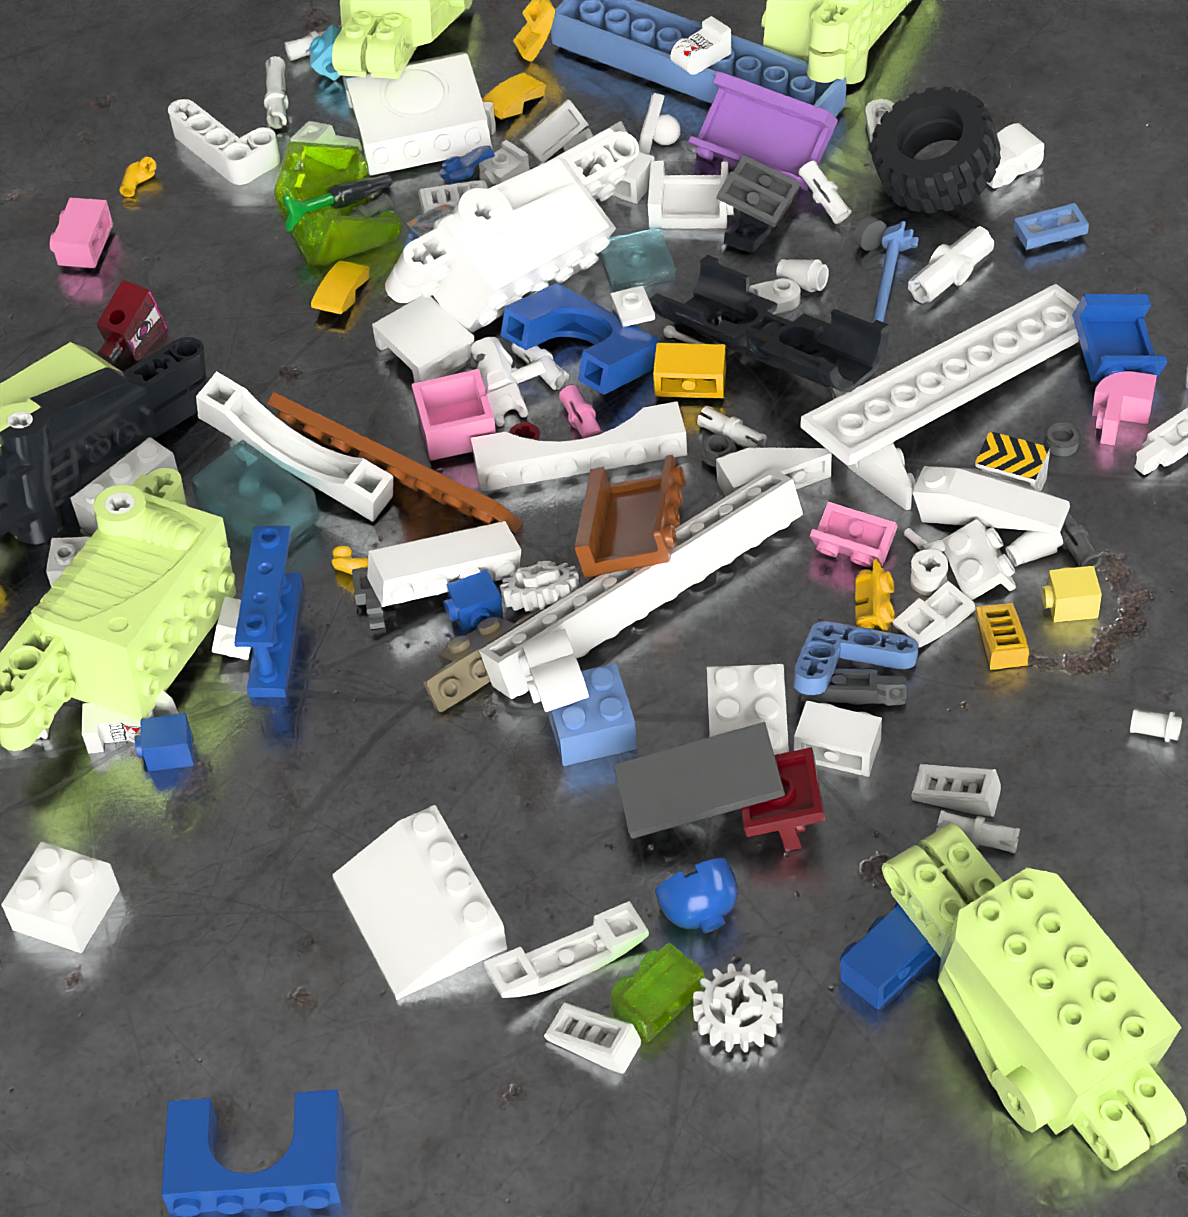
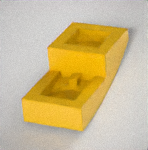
(533, 35)
(512, 93)
(338, 287)

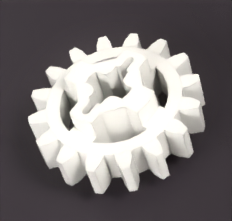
(539, 585)
(752, 1019)

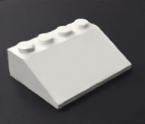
(419, 904)

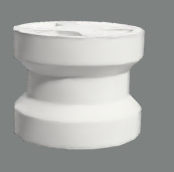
(928, 581)

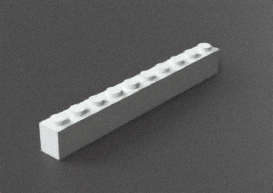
(622, 597)

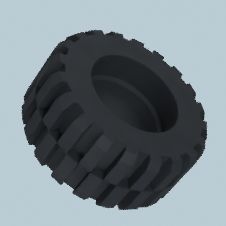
(926, 120)

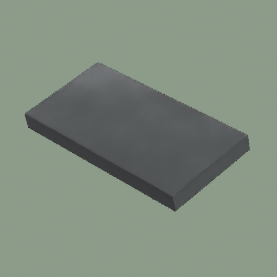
(698, 780)

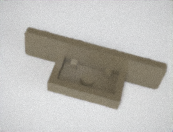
(463, 664)

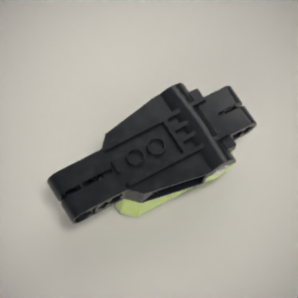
(77, 419)

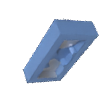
(1050, 226)

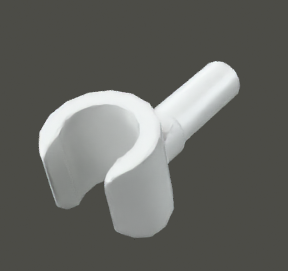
(922, 544)

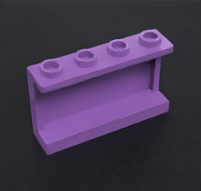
(763, 127)

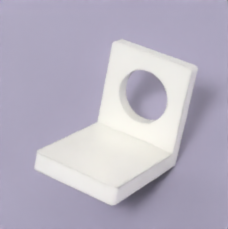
(632, 306)

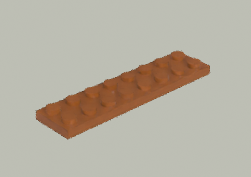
(402, 468)

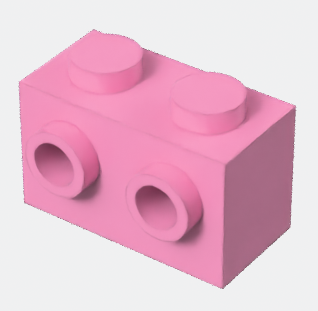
(81, 232)

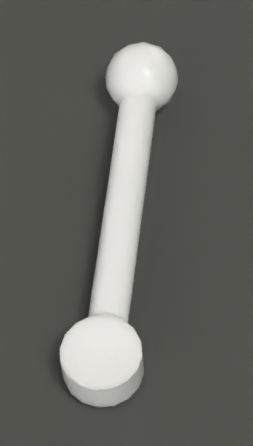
(670, 332)

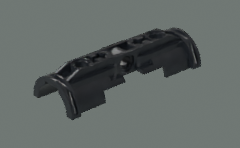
(829, 354)

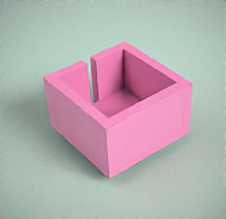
(452, 413)

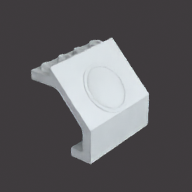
(421, 116)

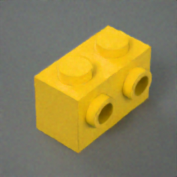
(691, 368)

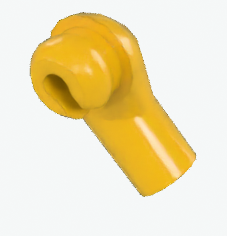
(136, 174)
(343, 561)

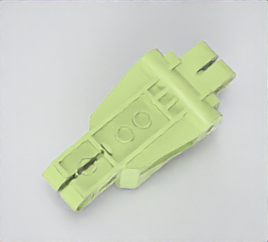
(386, 33)
(1042, 997)

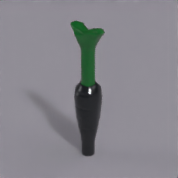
(337, 196)

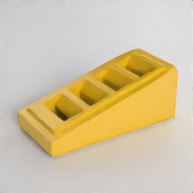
(1004, 655)

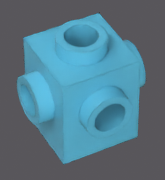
(321, 52)

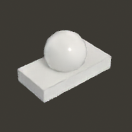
(657, 127)
(553, 132)

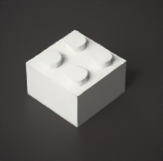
(61, 897)

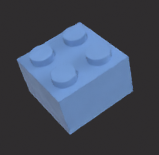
(596, 724)

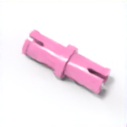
(580, 413)

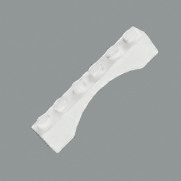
(512, 460)
(340, 476)

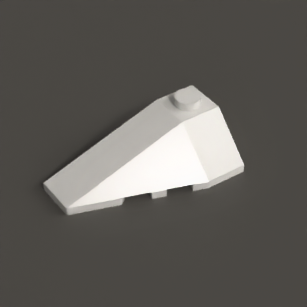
(969, 494)

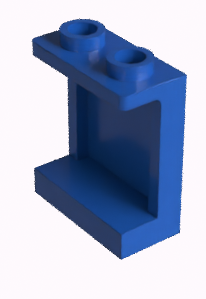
(1116, 335)

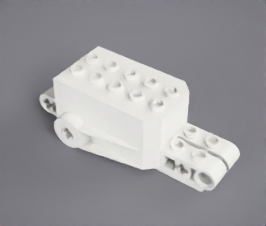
(517, 234)

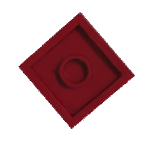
(797, 808)

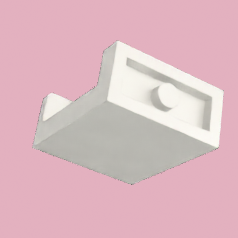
(686, 200)
(425, 339)

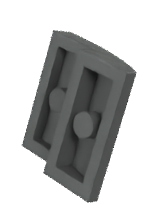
(758, 191)

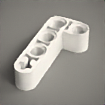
(233, 157)

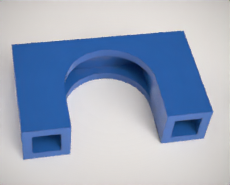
(556, 311)
(304, 1176)

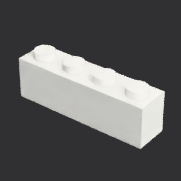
(428, 564)

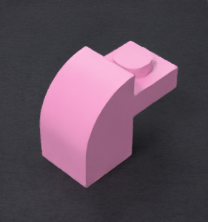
(1124, 398)

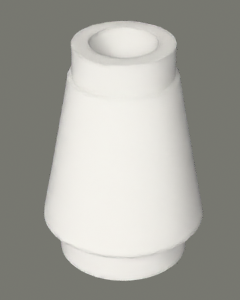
(809, 274)
(1032, 546)

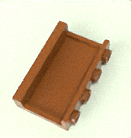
(629, 521)

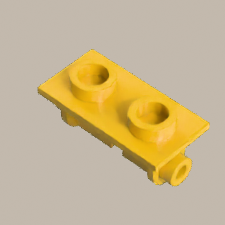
(875, 589)

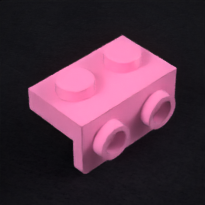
(854, 535)

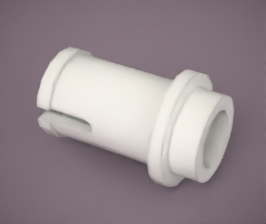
(1156, 724)

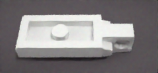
(1164, 444)

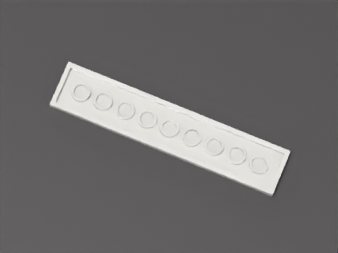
(945, 376)

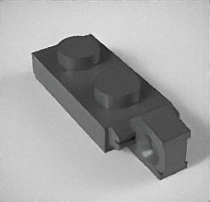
(861, 687)

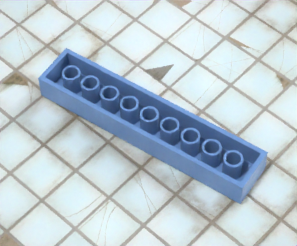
(641, 43)

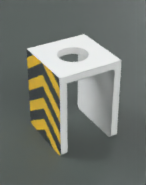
(1014, 460)

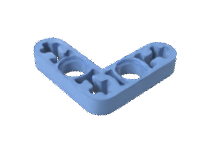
(848, 642)

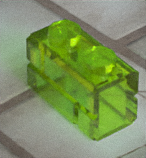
(656, 991)

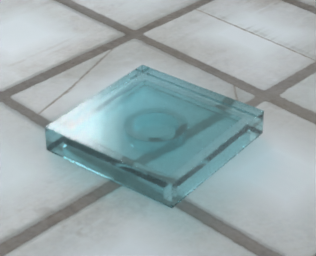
(638, 260)

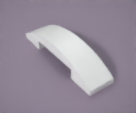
(568, 958)

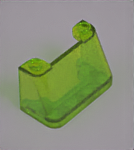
(328, 232)

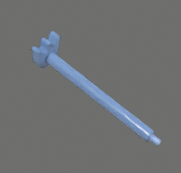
(894, 240)

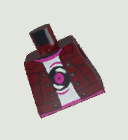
(130, 323)

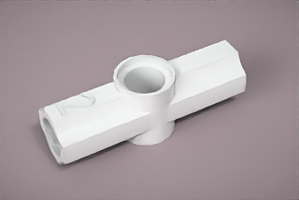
(951, 264)

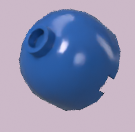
(700, 896)

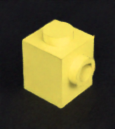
(1072, 594)

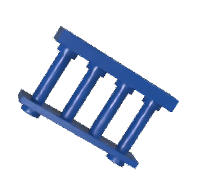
(269, 611)

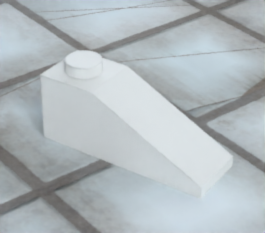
(800, 464)

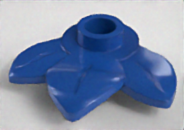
(459, 168)

